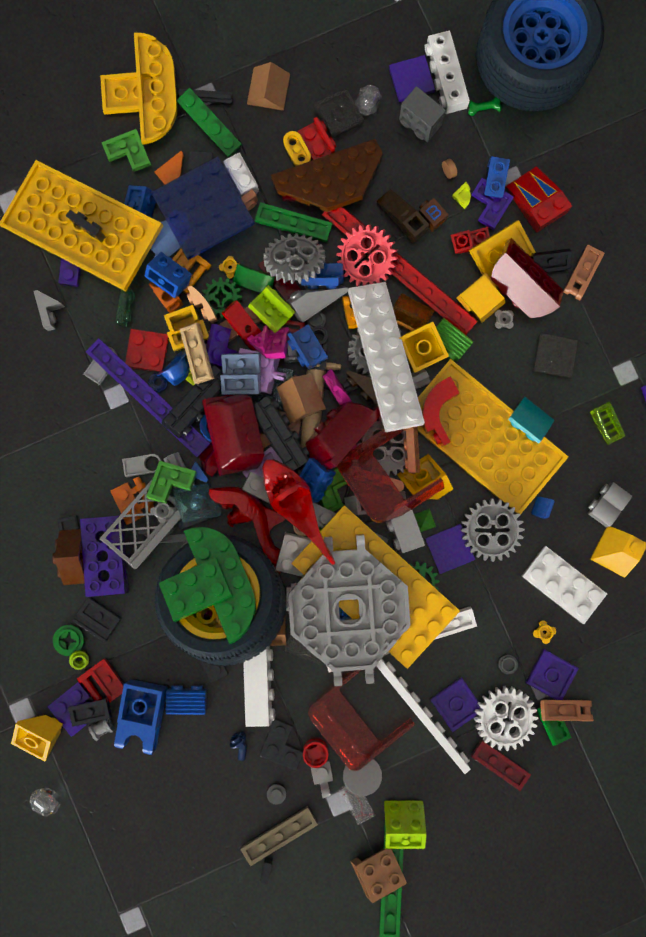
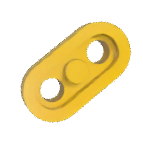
(297, 150)

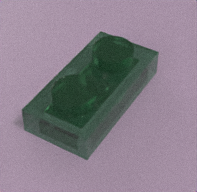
(123, 313)

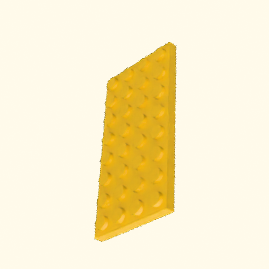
(40, 218)
(488, 444)
(427, 606)

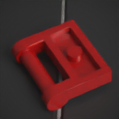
(105, 678)

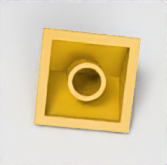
(423, 347)

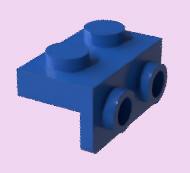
(330, 276)

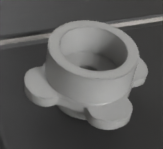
(504, 314)
(161, 516)

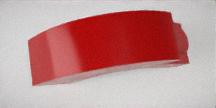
(431, 408)

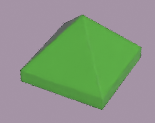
(425, 520)

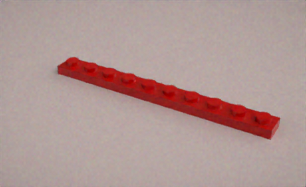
(410, 276)

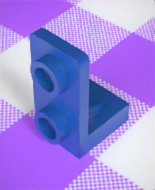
(496, 176)

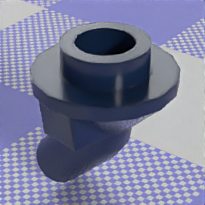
(238, 741)

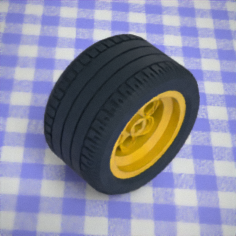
(206, 638)

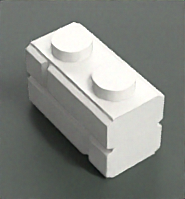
(240, 174)

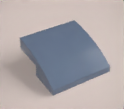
(241, 373)

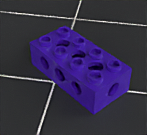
(94, 564)

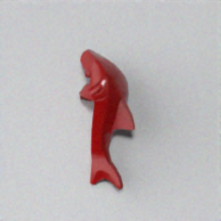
(293, 501)
(250, 509)

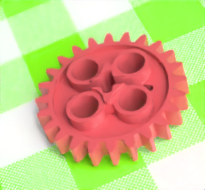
(356, 242)

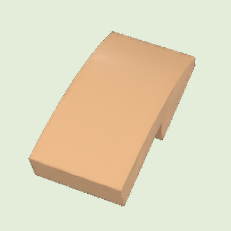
(199, 301)

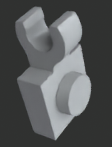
(322, 776)

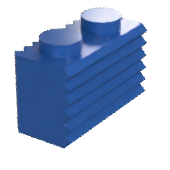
(186, 700)

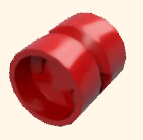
(315, 752)

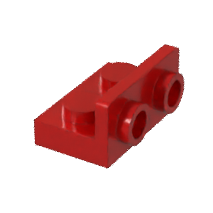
(317, 139)

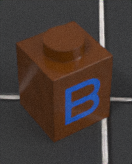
(433, 213)

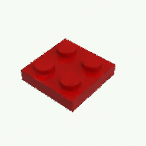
(147, 350)

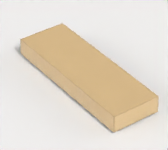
(196, 353)

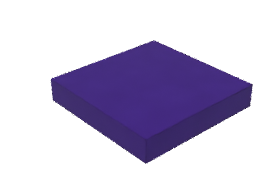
(409, 74)
(449, 549)
(552, 675)
(456, 704)

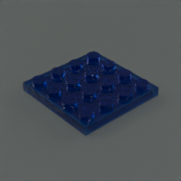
(203, 208)

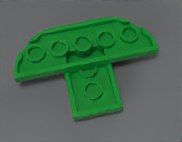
(215, 581)

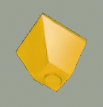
(429, 472)
(618, 551)
(37, 735)

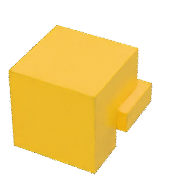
(482, 298)
(180, 319)

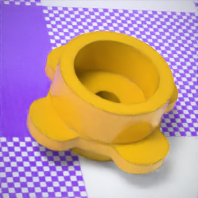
(229, 261)
(550, 631)

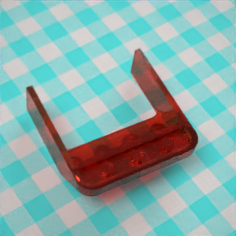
(373, 485)
(347, 730)

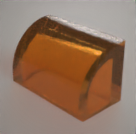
(411, 313)

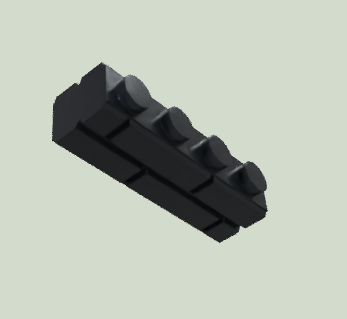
(191, 407)
(280, 435)

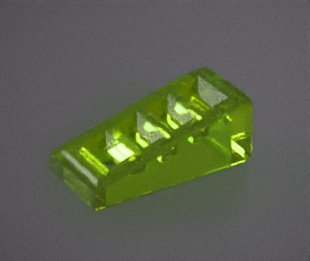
(614, 420)

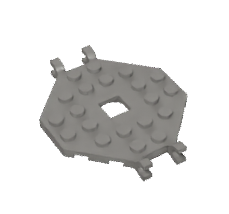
(349, 642)

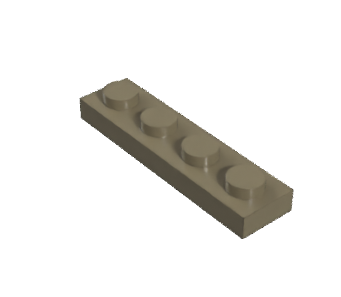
(279, 836)

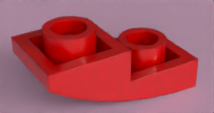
(467, 240)

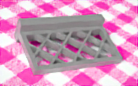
(152, 539)

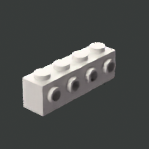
(447, 72)
(258, 690)

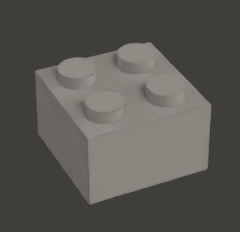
(405, 532)

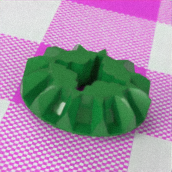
(61, 645)

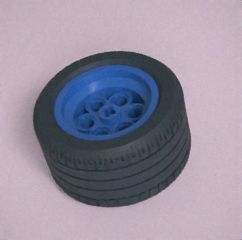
(539, 23)

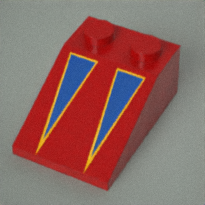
(538, 199)

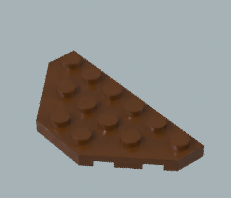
(332, 179)

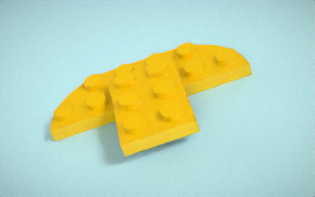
(146, 91)

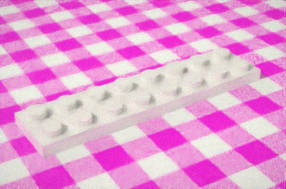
(385, 357)

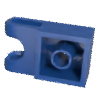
(140, 720)

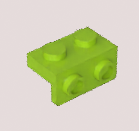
(271, 309)

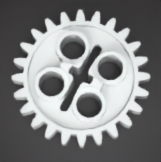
(522, 721)

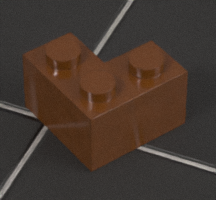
(69, 557)

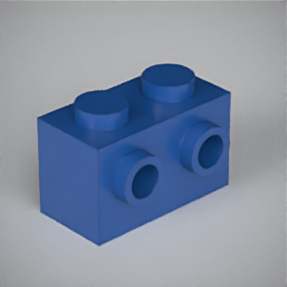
(168, 274)

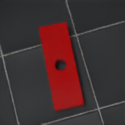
(238, 319)

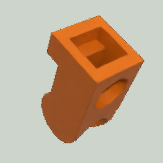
(167, 300)

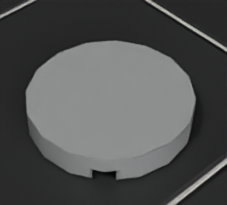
(364, 780)

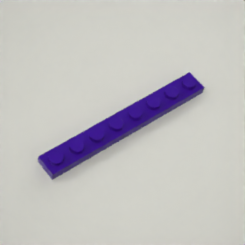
(142, 392)

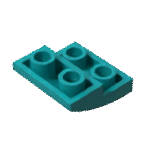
(531, 420)

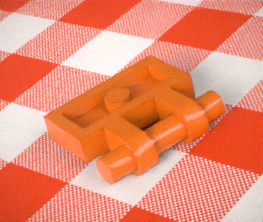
(125, 495)

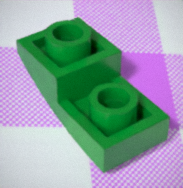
(252, 279)

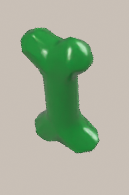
(475, 107)

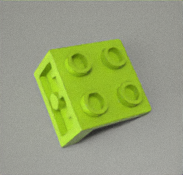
(405, 825)

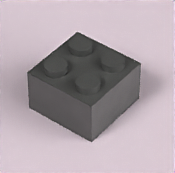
(421, 114)

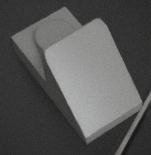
(45, 306)

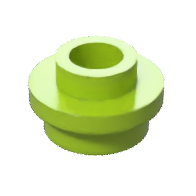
(78, 665)

